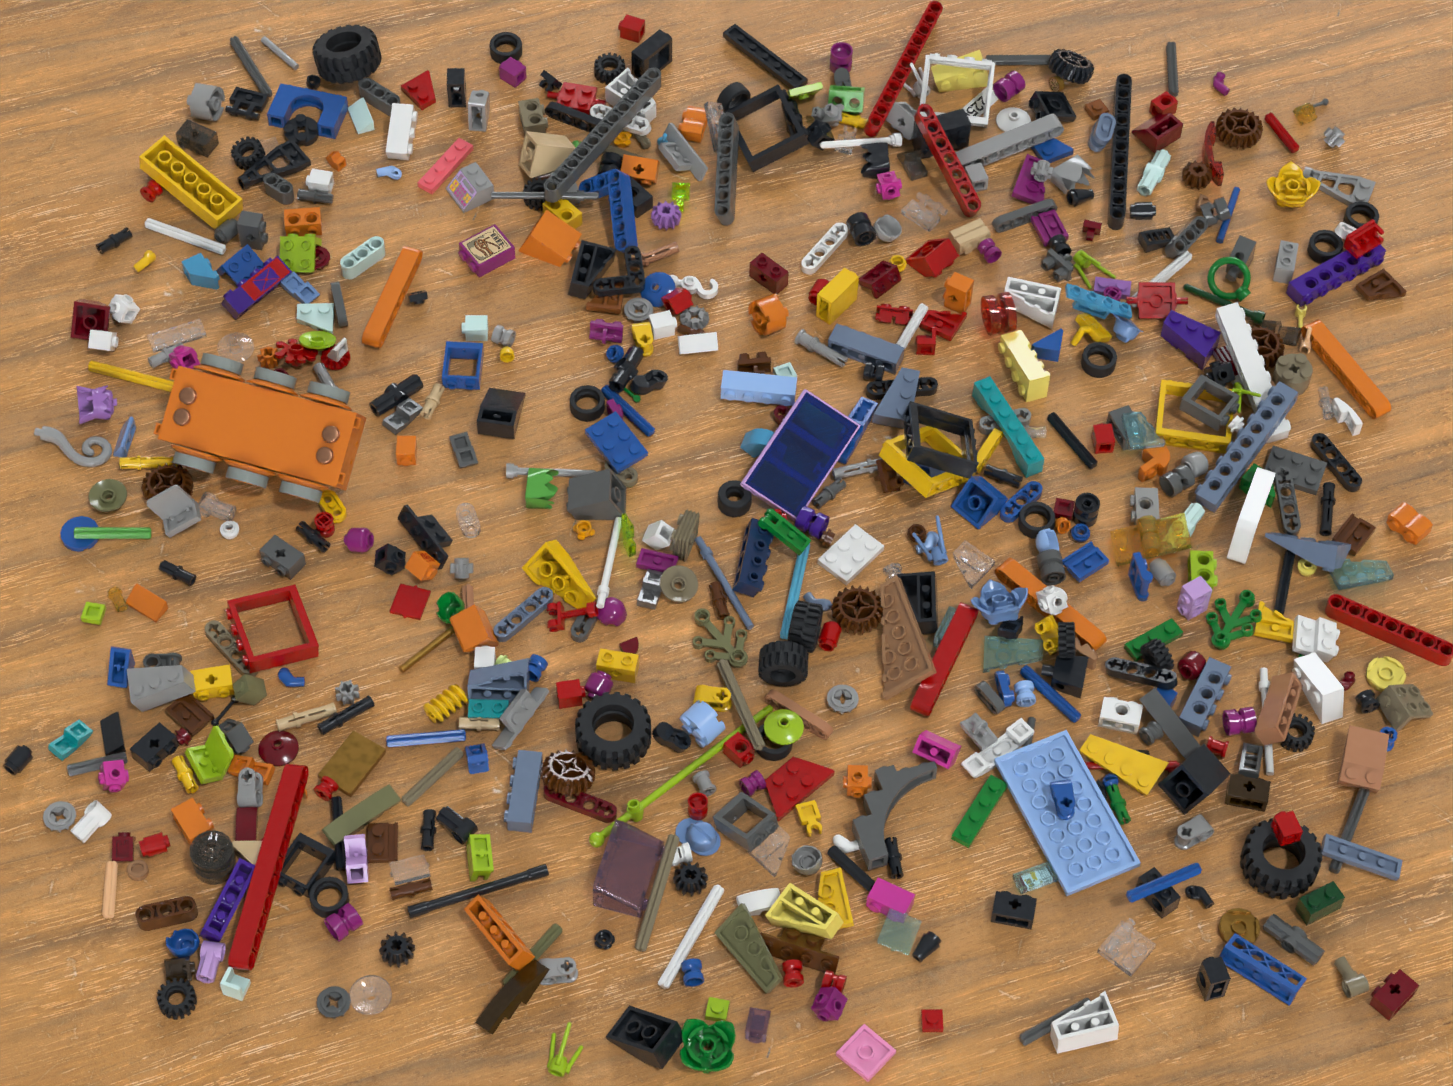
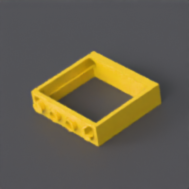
(1187, 439)
(912, 473)

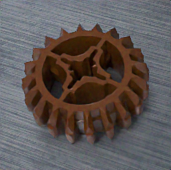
(1239, 128)
(1269, 345)
(166, 477)
(845, 608)
(568, 772)

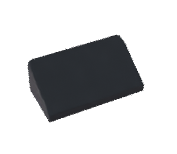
(112, 734)

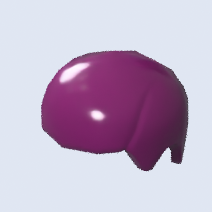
(613, 612)

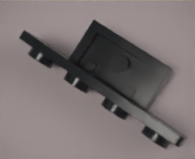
(426, 533)

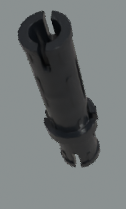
(1327, 503)
(338, 719)

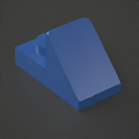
(477, 758)

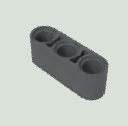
(377, 95)
(1186, 237)

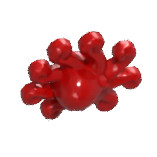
(295, 353)

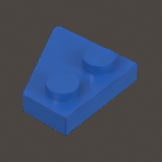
(1052, 150)

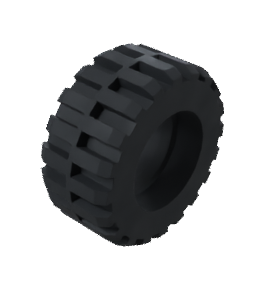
(347, 54)
(607, 709)
(1273, 879)

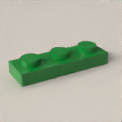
(1166, 632)

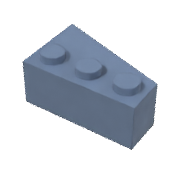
(897, 398)
(499, 681)

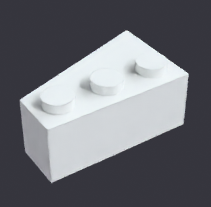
(618, 88)
(1034, 299)

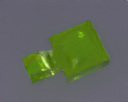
(681, 193)

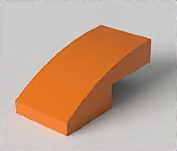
(241, 762)

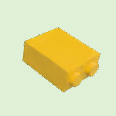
(837, 296)

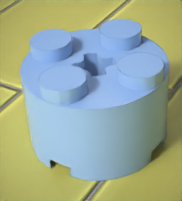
(702, 723)

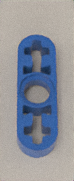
(1021, 494)

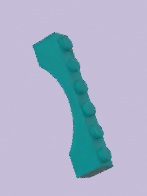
(1024, 449)

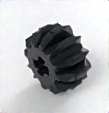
(690, 878)
(404, 951)

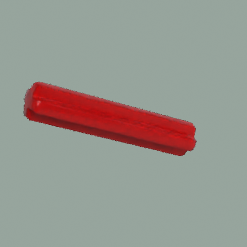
(1281, 132)

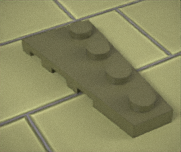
(747, 945)

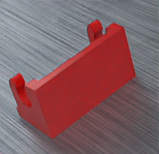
(1364, 239)

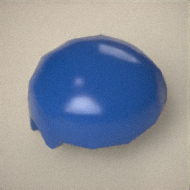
(183, 942)

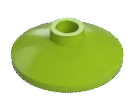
(317, 340)
(781, 733)

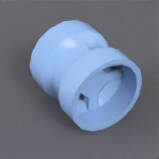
(1025, 695)

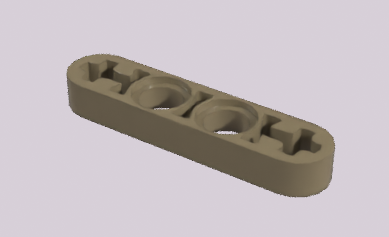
(228, 650)

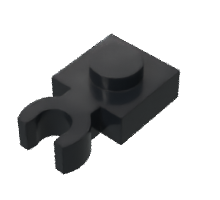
(1011, 629)

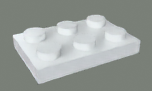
(850, 554)

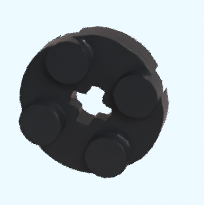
(299, 123)

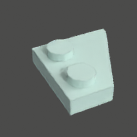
(316, 316)

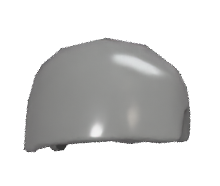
(887, 228)
(807, 860)

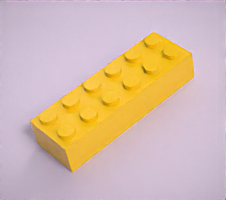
(190, 182)

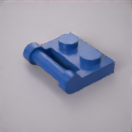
(1139, 576)

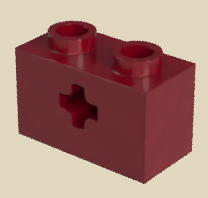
(768, 273)
(1388, 1003)

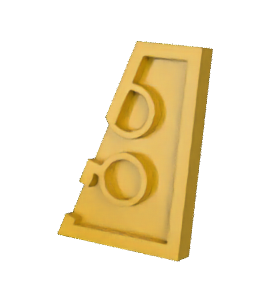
(834, 895)

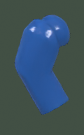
(289, 680)

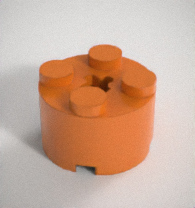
(768, 314)

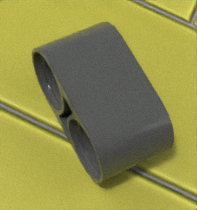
(278, 188)

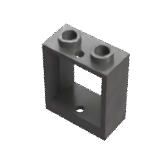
(1201, 413)
(734, 810)

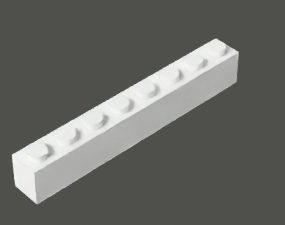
(1247, 360)

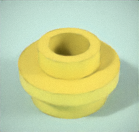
(1306, 571)

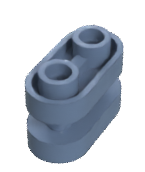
(1101, 132)

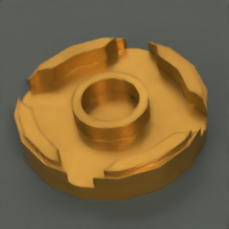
(1239, 922)

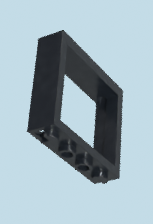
(780, 149)
(918, 413)

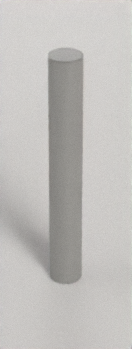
(280, 53)

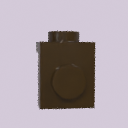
(179, 968)

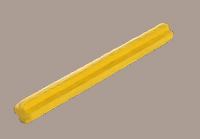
(131, 376)

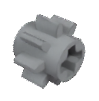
(1334, 137)
(1042, 170)
(461, 568)
(347, 692)

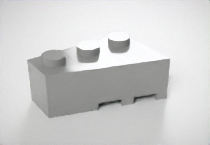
(158, 685)

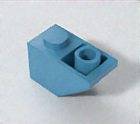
(200, 272)

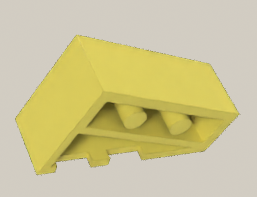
(959, 78)
(804, 913)

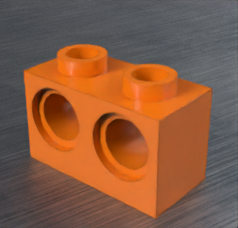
(303, 221)

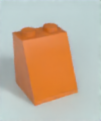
(551, 240)

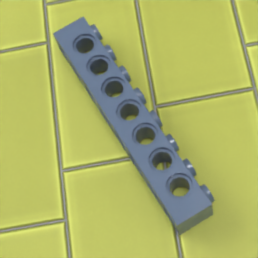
(1213, 499)

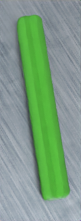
(112, 532)

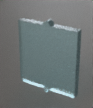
(899, 931)

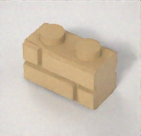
(969, 236)

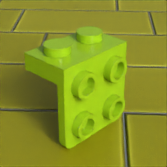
(299, 252)
(211, 759)

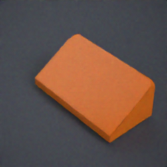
(147, 603)

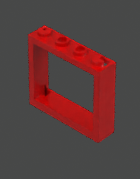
(279, 657)

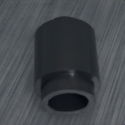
(1142, 211)
(18, 759)

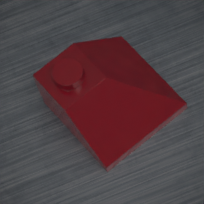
(89, 316)

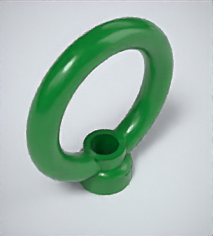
(1242, 292)

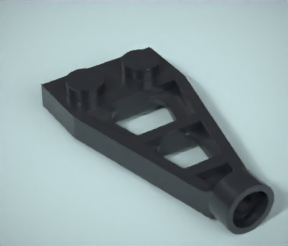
(289, 151)

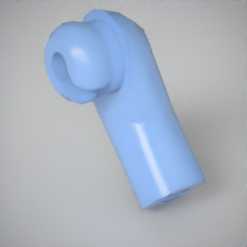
(390, 171)
(930, 542)

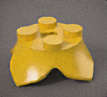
(1291, 187)

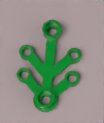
(1223, 638)

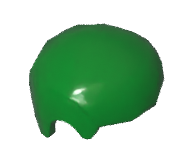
(449, 605)

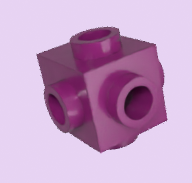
(829, 1004)

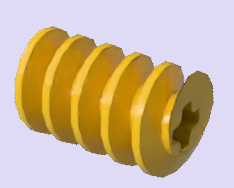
(445, 702)

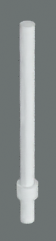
(603, 589)
(1263, 688)

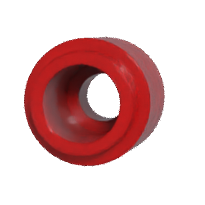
(817, 287)
(829, 636)
(154, 844)

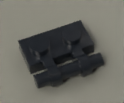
(248, 99)

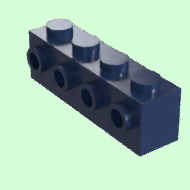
(752, 559)

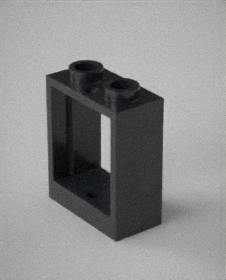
(645, 54)
(313, 848)

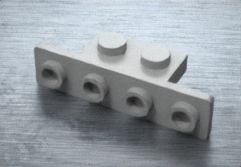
(681, 154)
(518, 714)

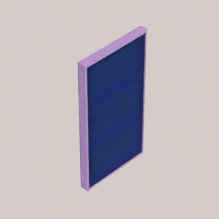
(800, 455)

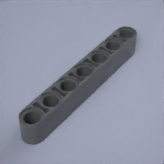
(726, 168)

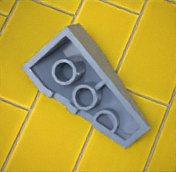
(1323, 553)

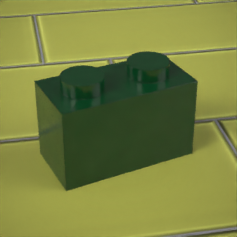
(1320, 903)

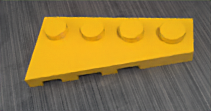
(1129, 765)

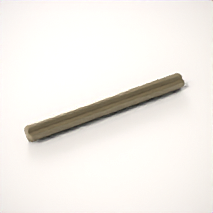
(741, 705)
(657, 893)

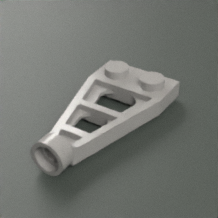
(1362, 187)

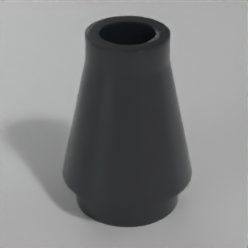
(1079, 196)
(926, 946)

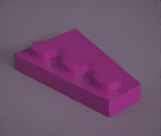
(1027, 187)

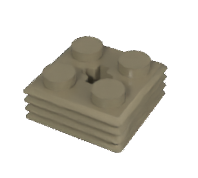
(685, 535)

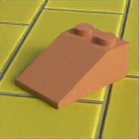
(1363, 759)

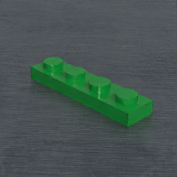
(979, 811)

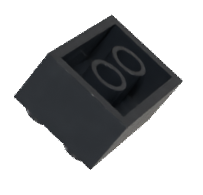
(956, 127)

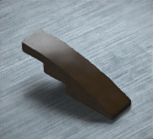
(508, 999)

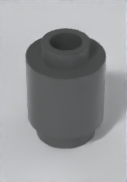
(226, 231)

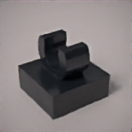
(550, 80)

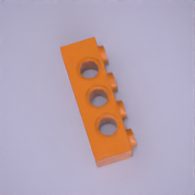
(499, 932)

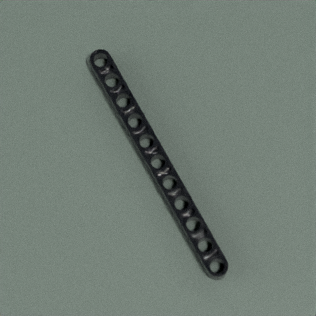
(1119, 152)

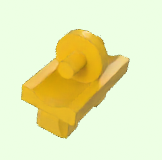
(1049, 633)

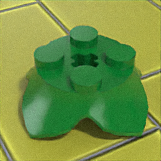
(697, 1035)

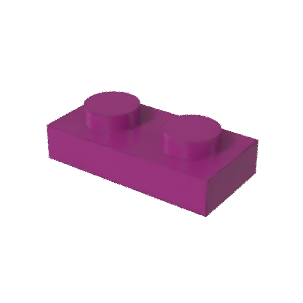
(655, 560)

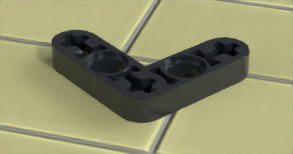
(628, 280)

